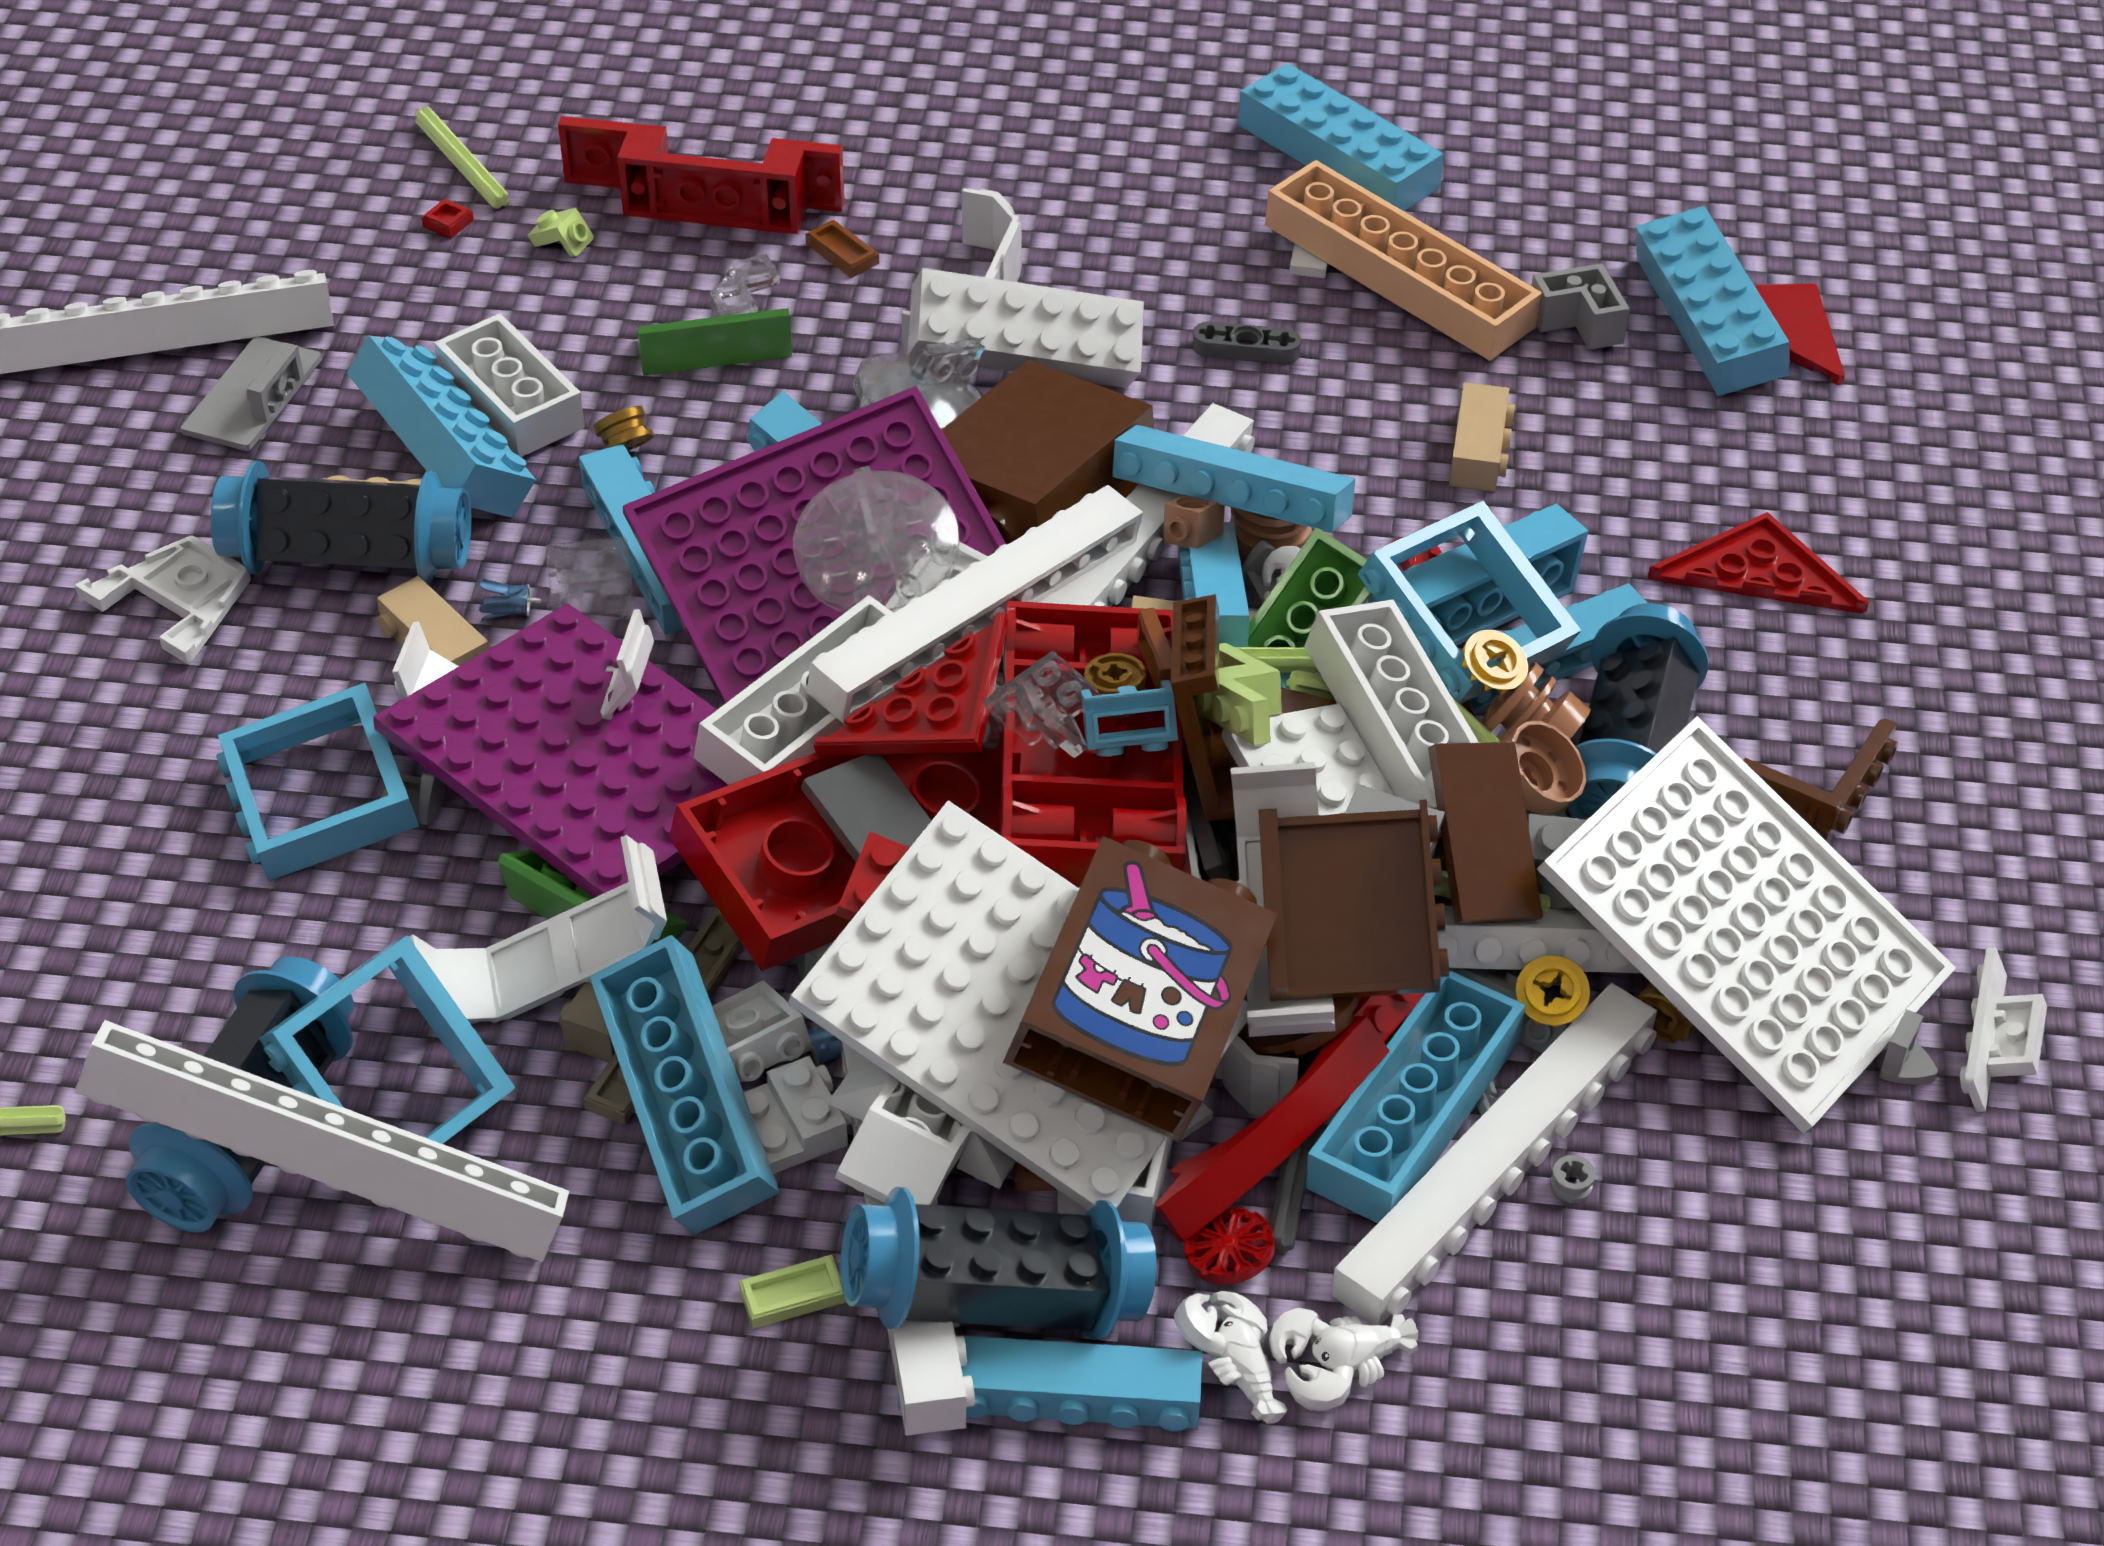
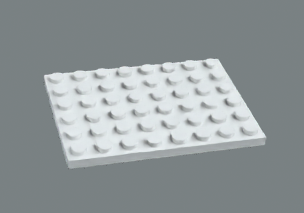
(1748, 922)
(937, 986)

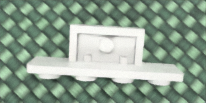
(2004, 1032)

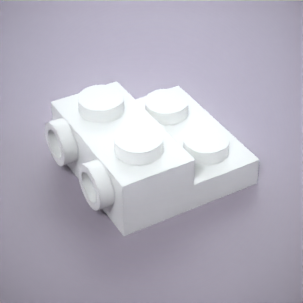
(760, 1030)
(796, 1114)

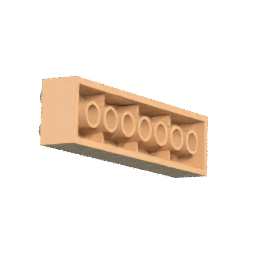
(1403, 259)

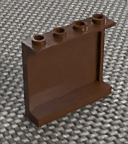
(1194, 673)
(1352, 904)

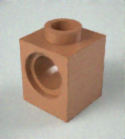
(1192, 521)

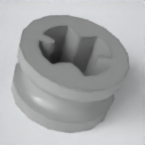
(1574, 1166)

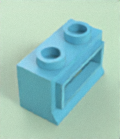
(1129, 701)

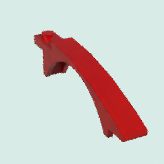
(1225, 1172)

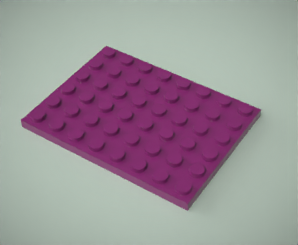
(729, 532)
(532, 753)

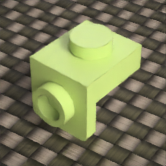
(562, 226)

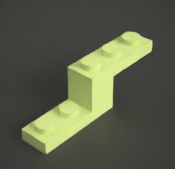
(1245, 697)

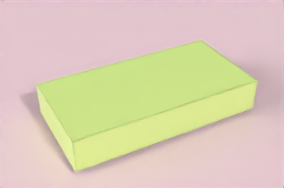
(792, 1291)

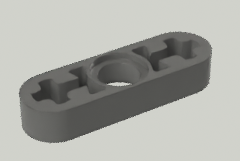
(1212, 339)

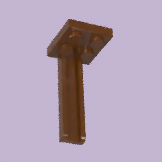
(1833, 811)

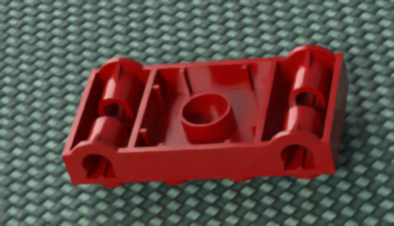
(1066, 804)

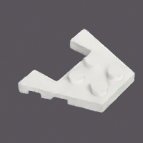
(184, 579)

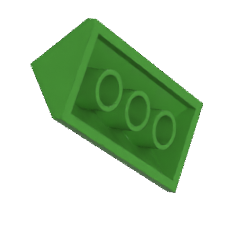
(714, 341)
(1316, 580)
(550, 892)

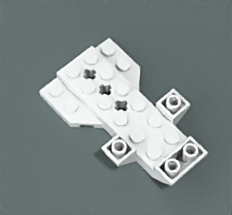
(908, 1140)

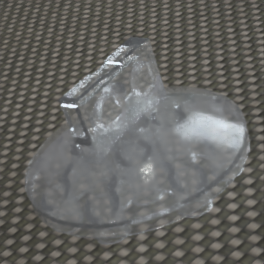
(939, 373)
(875, 538)

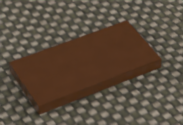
(1485, 832)

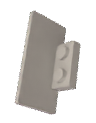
(251, 393)

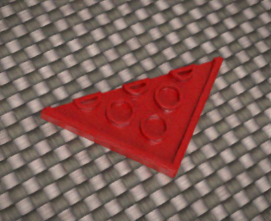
(1806, 326)
(1761, 562)
(932, 707)

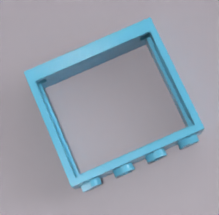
(1506, 567)
(331, 835)
(437, 1009)

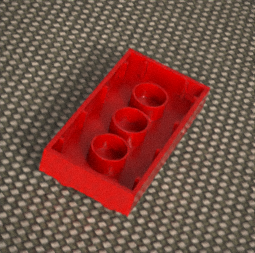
(780, 865)

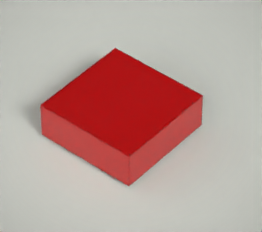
(447, 218)

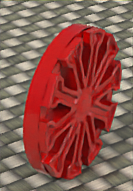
(1231, 1247)

